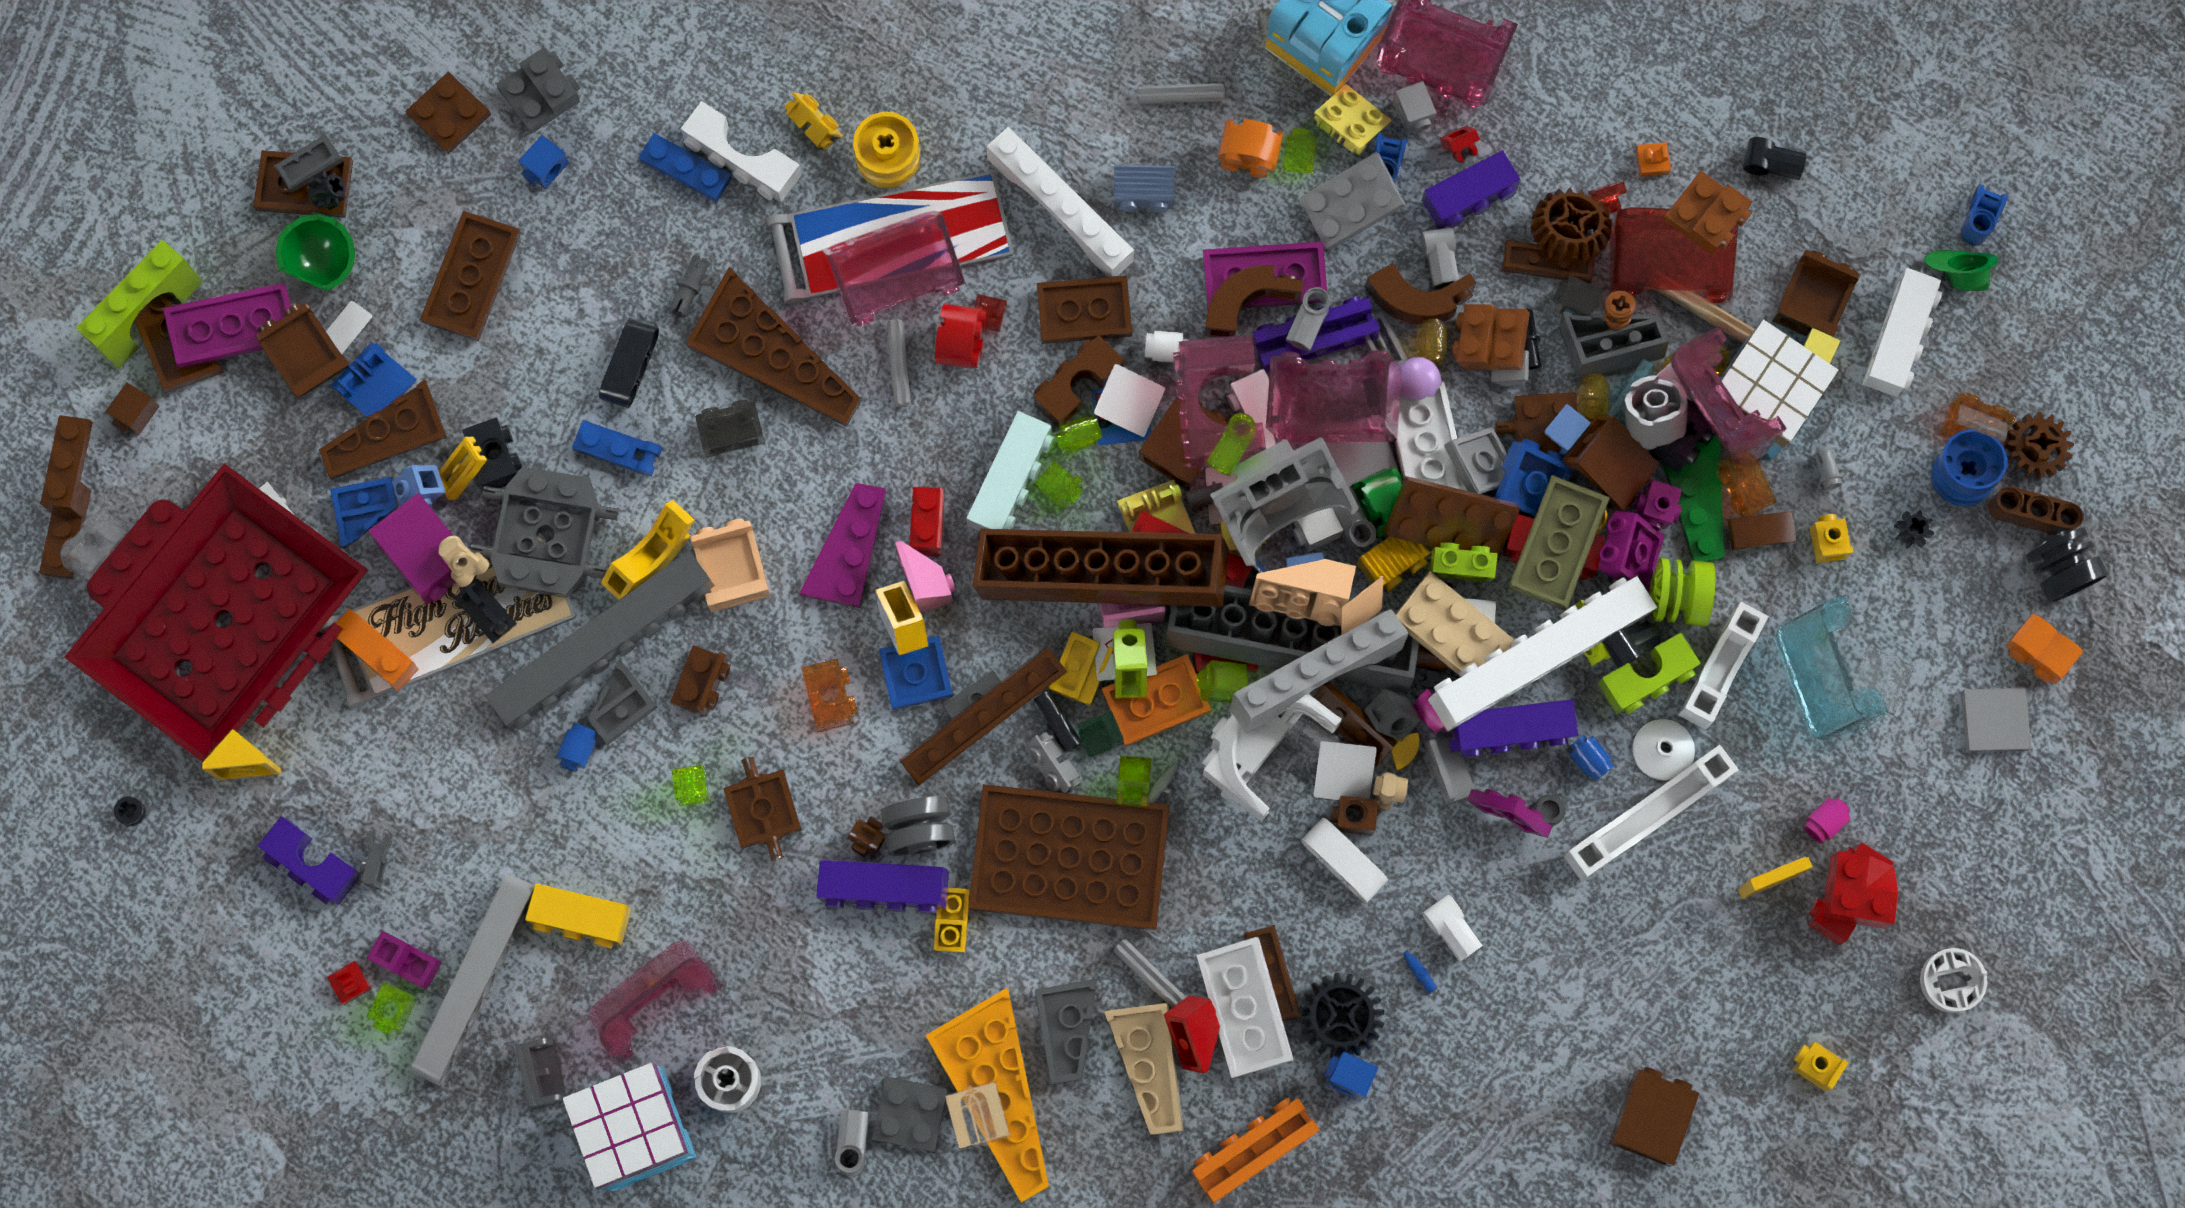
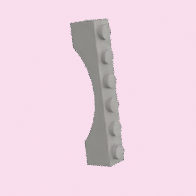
(1280, 689)

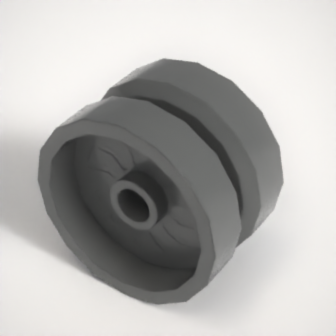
(918, 826)

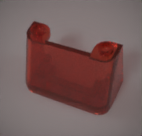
(1659, 257)

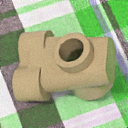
(461, 560)
(1389, 789)

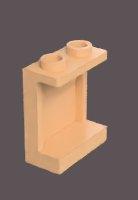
(732, 564)

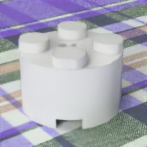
(724, 1061)

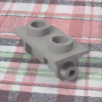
(1043, 754)

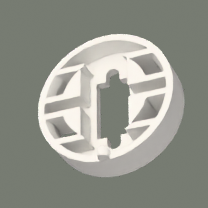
(1969, 965)

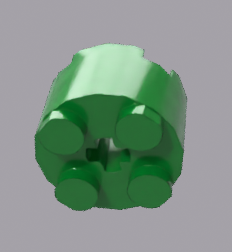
(1377, 496)

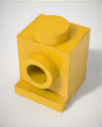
(1826, 548)
(1806, 1067)

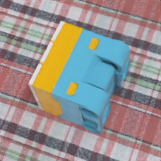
(1326, 37)

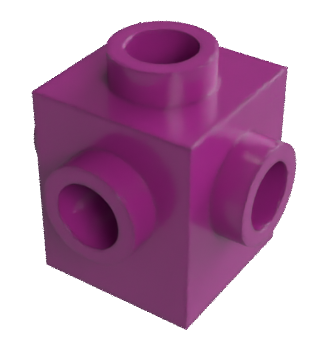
(1659, 504)

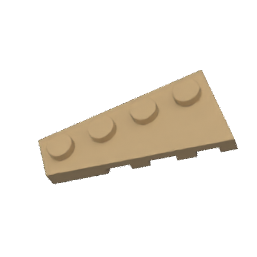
(1150, 1064)

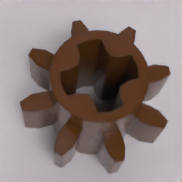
(867, 836)

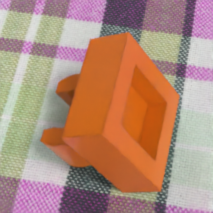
(1653, 159)

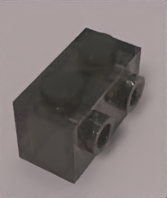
(729, 428)

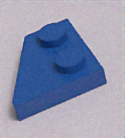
(362, 507)

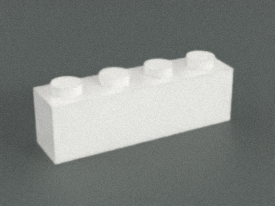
(1902, 331)

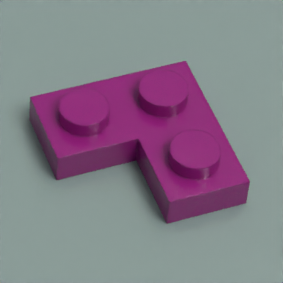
(1510, 808)

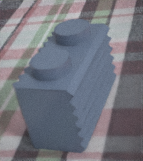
(1144, 187)

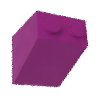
(411, 544)

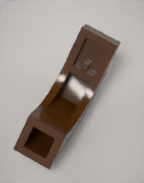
(1243, 288)
(1413, 305)

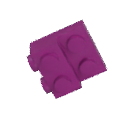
(1630, 548)

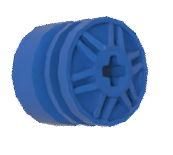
(1970, 452)

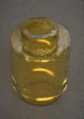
(1432, 341)
(1594, 396)

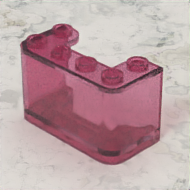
(1445, 50)
(1334, 400)

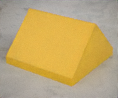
(238, 759)

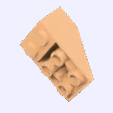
(1306, 591)

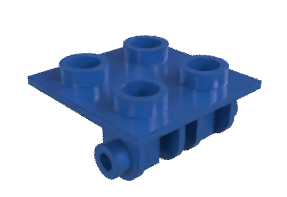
(373, 380)

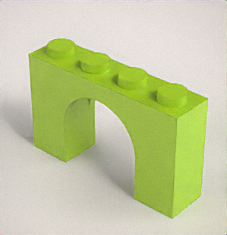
(110, 322)

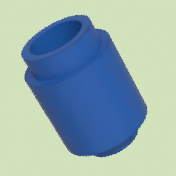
(576, 747)
(1591, 757)

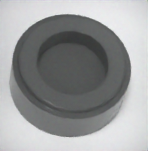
(1552, 809)

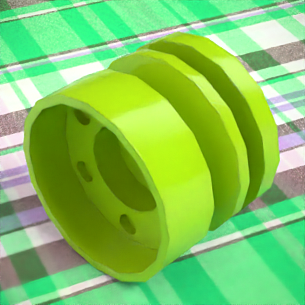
(1678, 591)

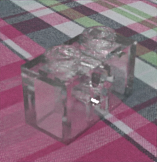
(92, 544)

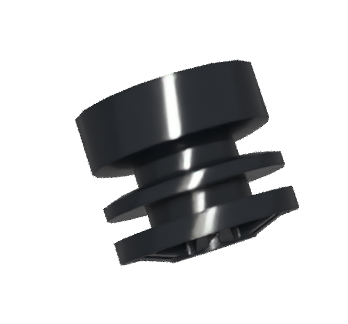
(2066, 564)

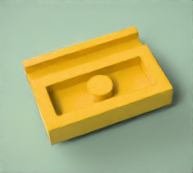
(1078, 659)

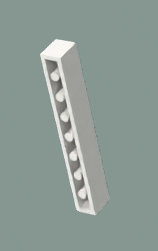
(1541, 653)

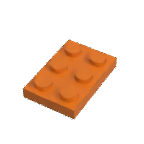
(1170, 701)

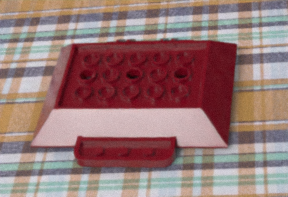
(174, 582)

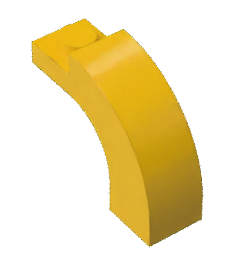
(651, 553)

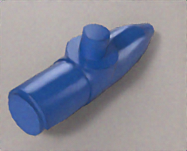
(1420, 972)

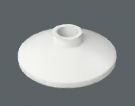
(1652, 759)

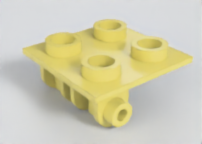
(1351, 118)
(1160, 501)

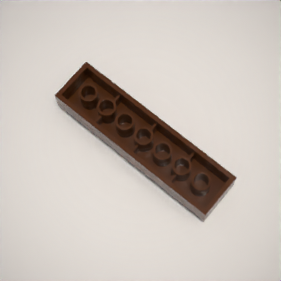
(1101, 567)

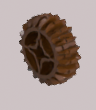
(1566, 234)

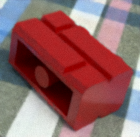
(927, 520)

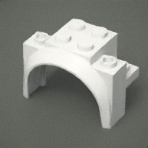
(1239, 755)

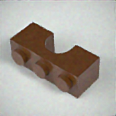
(1093, 362)

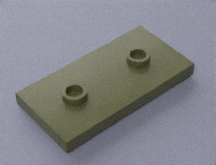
(1558, 543)

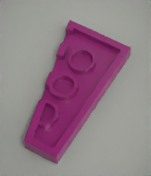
(846, 556)

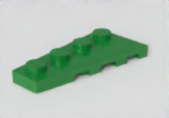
(1701, 504)

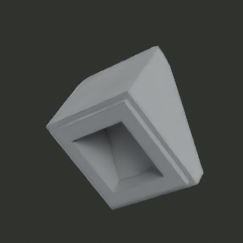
(1512, 377)

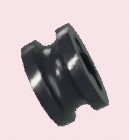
(139, 814)

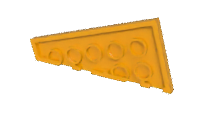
(986, 1049)

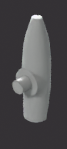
(1162, 784)

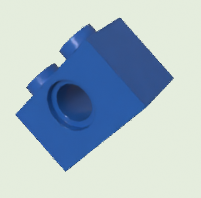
(1350, 1075)

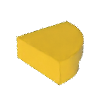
(1405, 751)

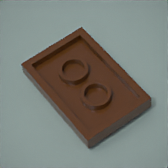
(275, 196)
(1084, 309)

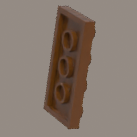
(470, 276)
(1443, 514)

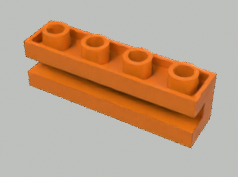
(1255, 1150)

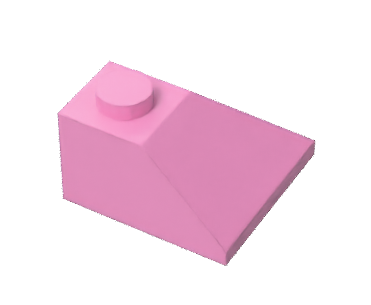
(925, 579)

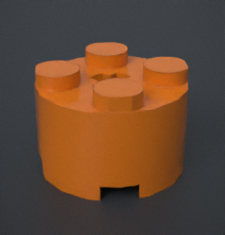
(1250, 147)

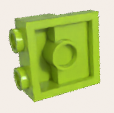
(1465, 565)

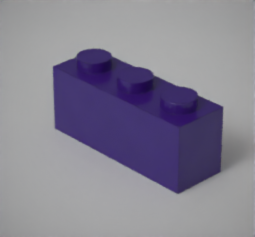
(1471, 190)

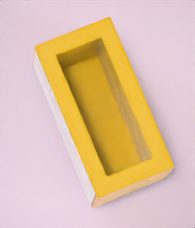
(901, 617)

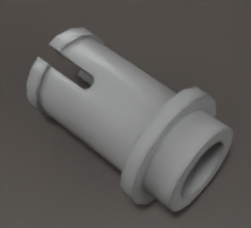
(1828, 469)

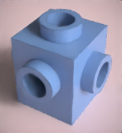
(421, 480)

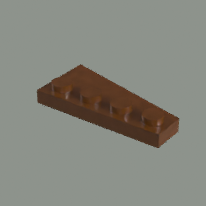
(156, 338)
(395, 430)

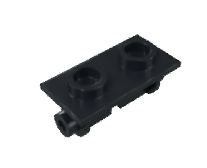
(485, 610)

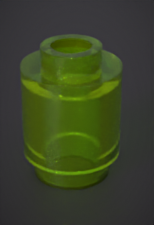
(1078, 434)

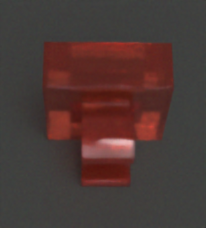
(1609, 194)
(995, 311)

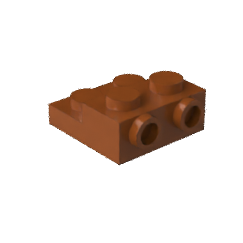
(1709, 212)
(1491, 338)

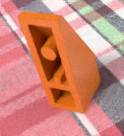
(375, 650)

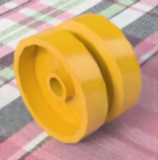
(886, 149)

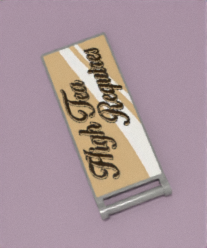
(442, 632)

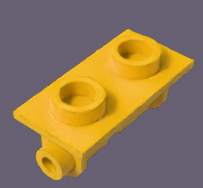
(822, 126)

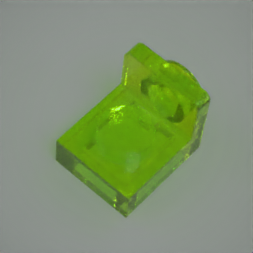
(1299, 151)
(1059, 485)

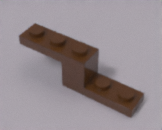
(64, 492)

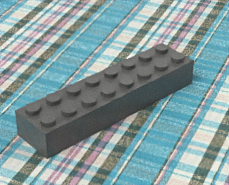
(1275, 640)

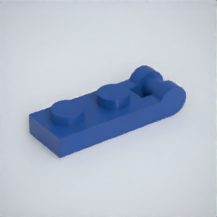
(616, 448)

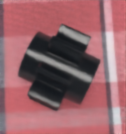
(326, 190)
(1913, 521)

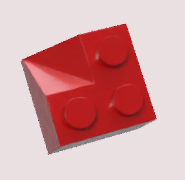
(1860, 891)

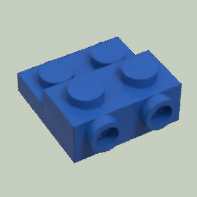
(1529, 474)

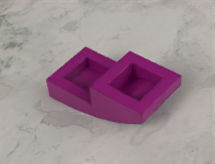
(404, 960)

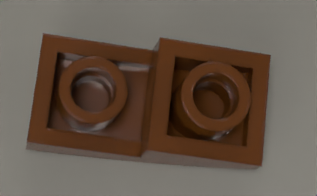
(1761, 530)

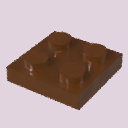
(448, 113)

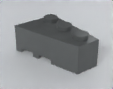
(1602, 350)

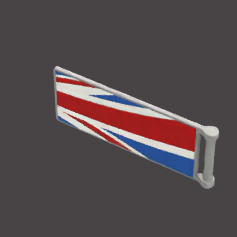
(968, 205)

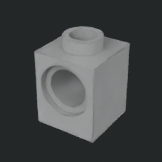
(1414, 108)

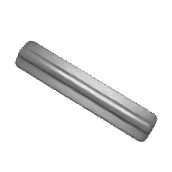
(1180, 93)
(898, 363)
(1148, 973)

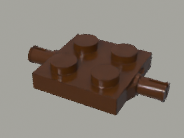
(1534, 415)
(762, 809)

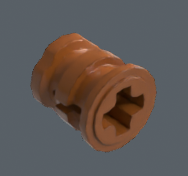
(1613, 304)

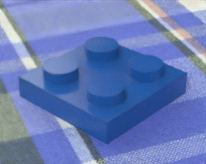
(917, 675)

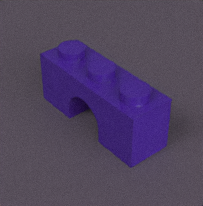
(286, 846)

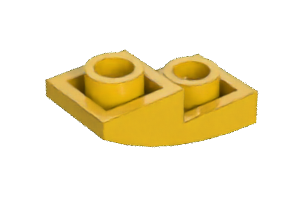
(952, 922)

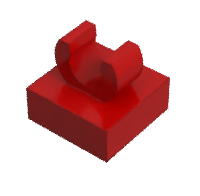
(1460, 139)
(349, 983)

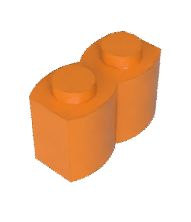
(2043, 649)

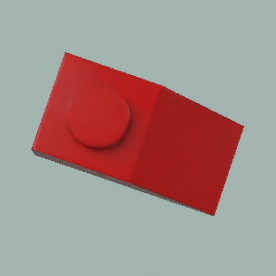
(1193, 1032)

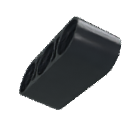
(629, 363)

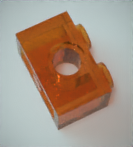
(817, 680)

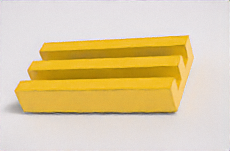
(463, 472)

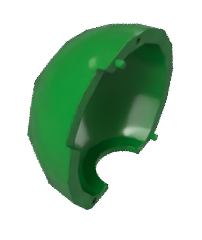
(316, 251)

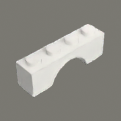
(771, 172)
(1722, 665)

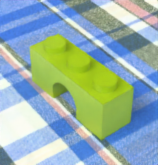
(1627, 690)

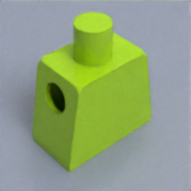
(1129, 660)

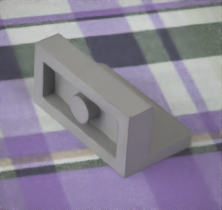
(1449, 771)

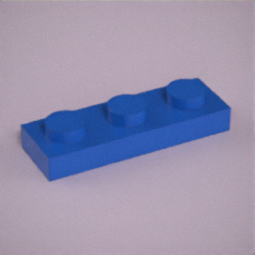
(685, 167)

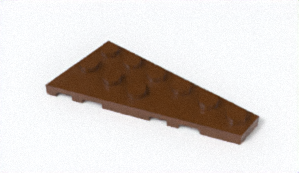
(757, 343)

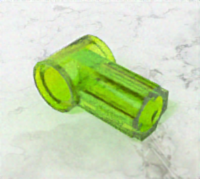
(1230, 446)

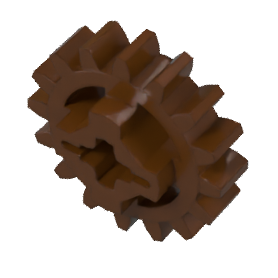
(2047, 436)

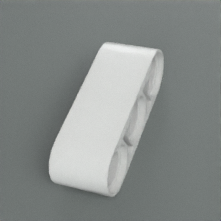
(1344, 860)

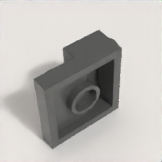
(539, 90)

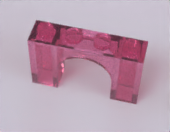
(1199, 363)

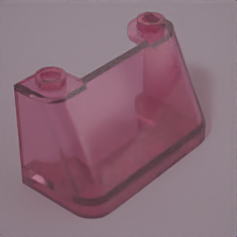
(894, 265)
(1741, 436)
(612, 1013)

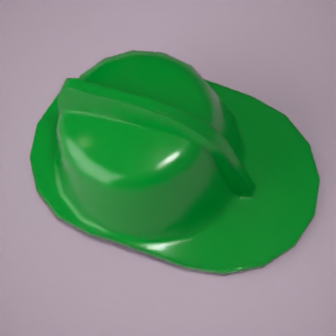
(1963, 269)

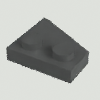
(620, 705)

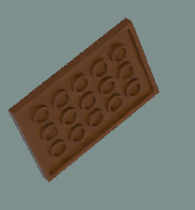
(1068, 857)

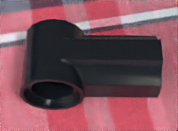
(1765, 158)
(1630, 644)

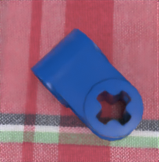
(1391, 152)
(1983, 210)

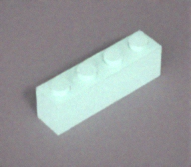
(1010, 474)

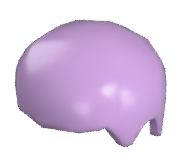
(1419, 379)

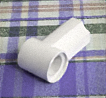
(1447, 920)

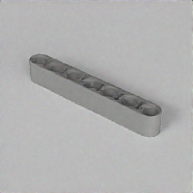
(473, 980)

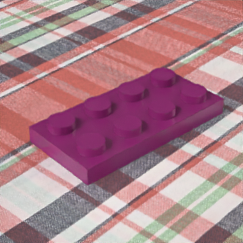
(1298, 259)
(223, 324)

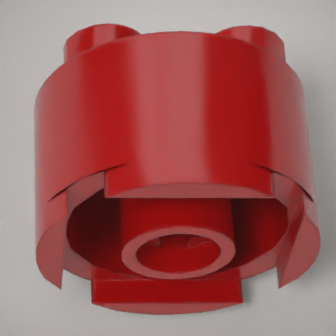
(960, 336)

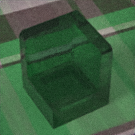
(1100, 734)

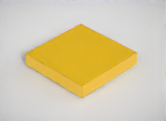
(1775, 877)

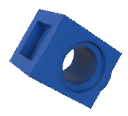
(542, 162)

